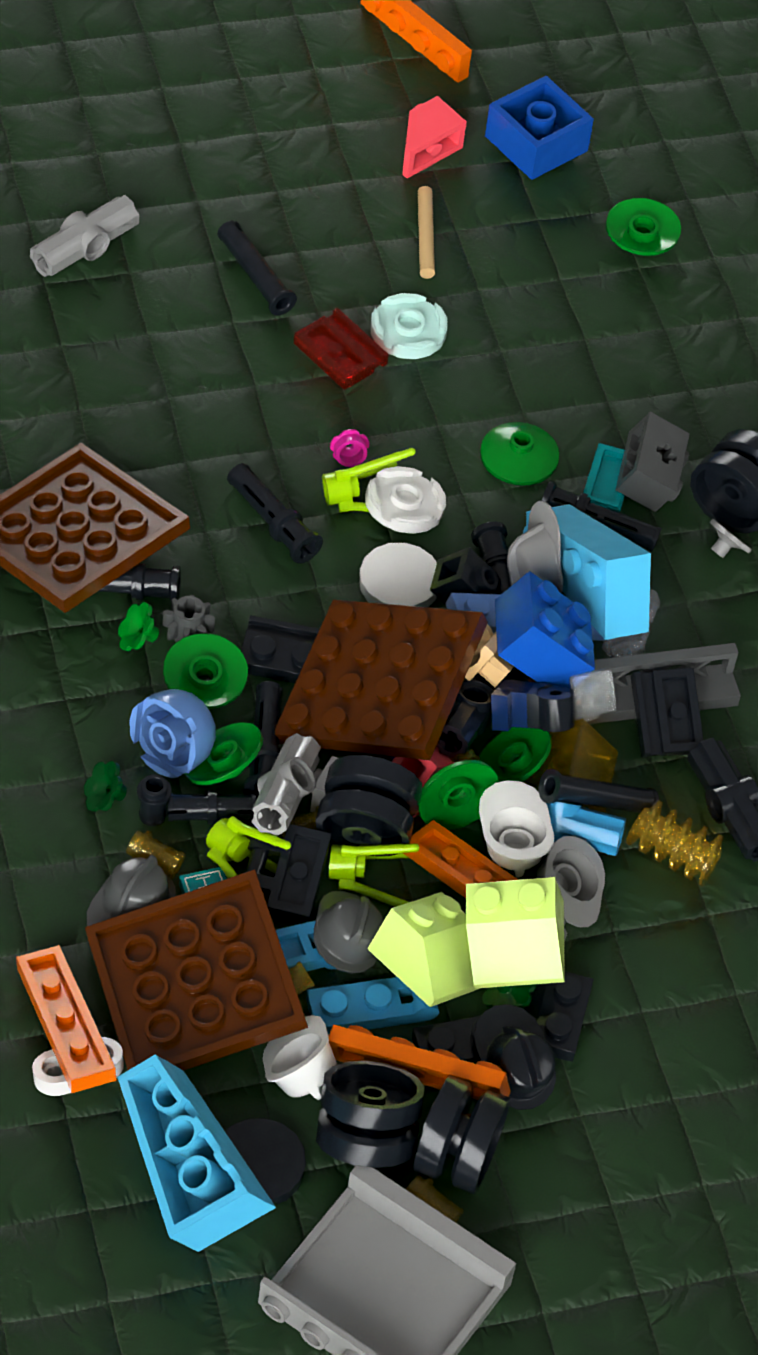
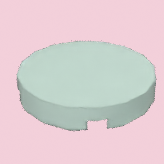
(409, 326)

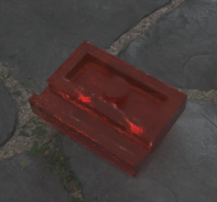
(340, 349)

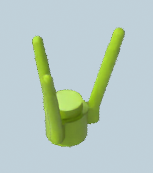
(343, 484)
(230, 842)
(350, 862)

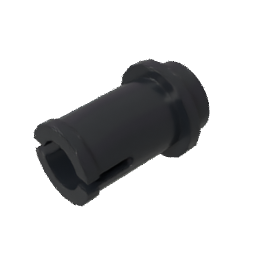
(154, 794)

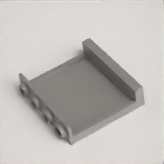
(386, 1276)

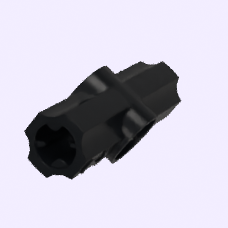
(468, 716)
(728, 794)

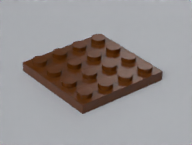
(81, 526)
(382, 678)
(196, 975)

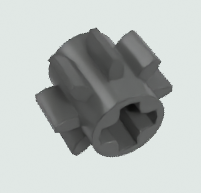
(187, 618)

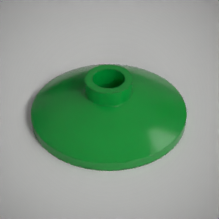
(643, 226)
(519, 453)
(211, 657)
(231, 753)
(517, 753)
(454, 793)

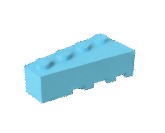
(603, 573)
(191, 1161)

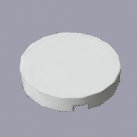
(405, 500)
(398, 575)

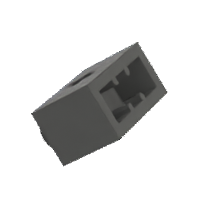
(653, 462)

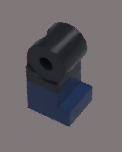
(532, 706)

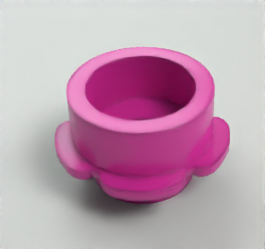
(351, 455)

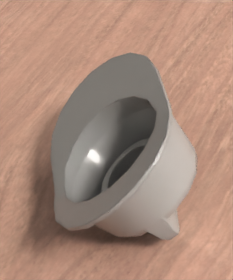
(538, 548)
(579, 878)

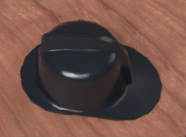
(517, 1046)

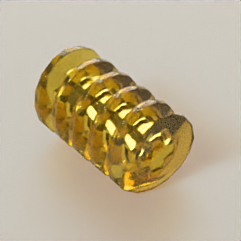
(676, 842)

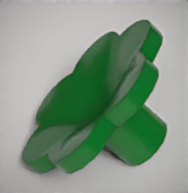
(137, 627)

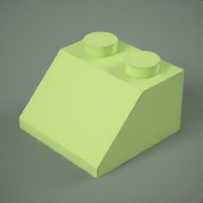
(515, 932)
(427, 948)

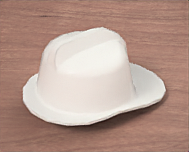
(515, 825)
(300, 1059)

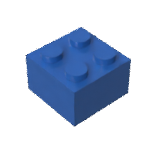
(538, 127)
(543, 631)

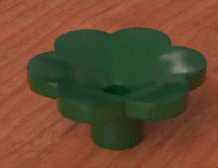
(104, 786)
(512, 995)

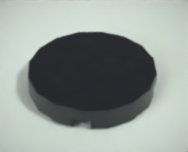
(271, 1154)

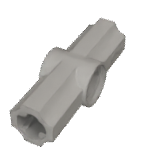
(84, 236)
(286, 784)

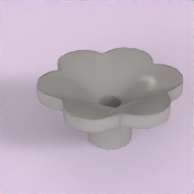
(726, 541)

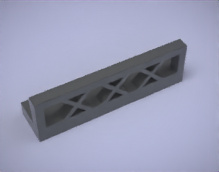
(714, 683)

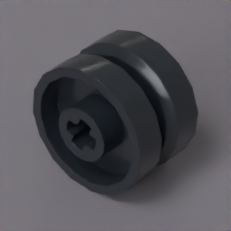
(728, 482)
(369, 802)
(370, 1114)
(455, 1132)

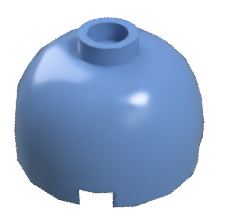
(173, 731)

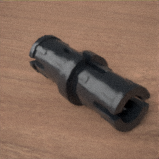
(211, 806)

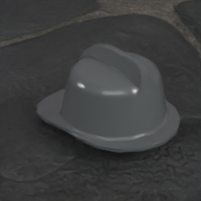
(130, 887)
(345, 930)

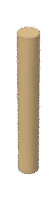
(426, 232)

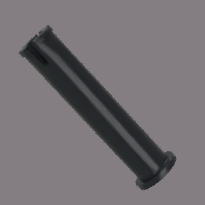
(257, 269)
(594, 793)

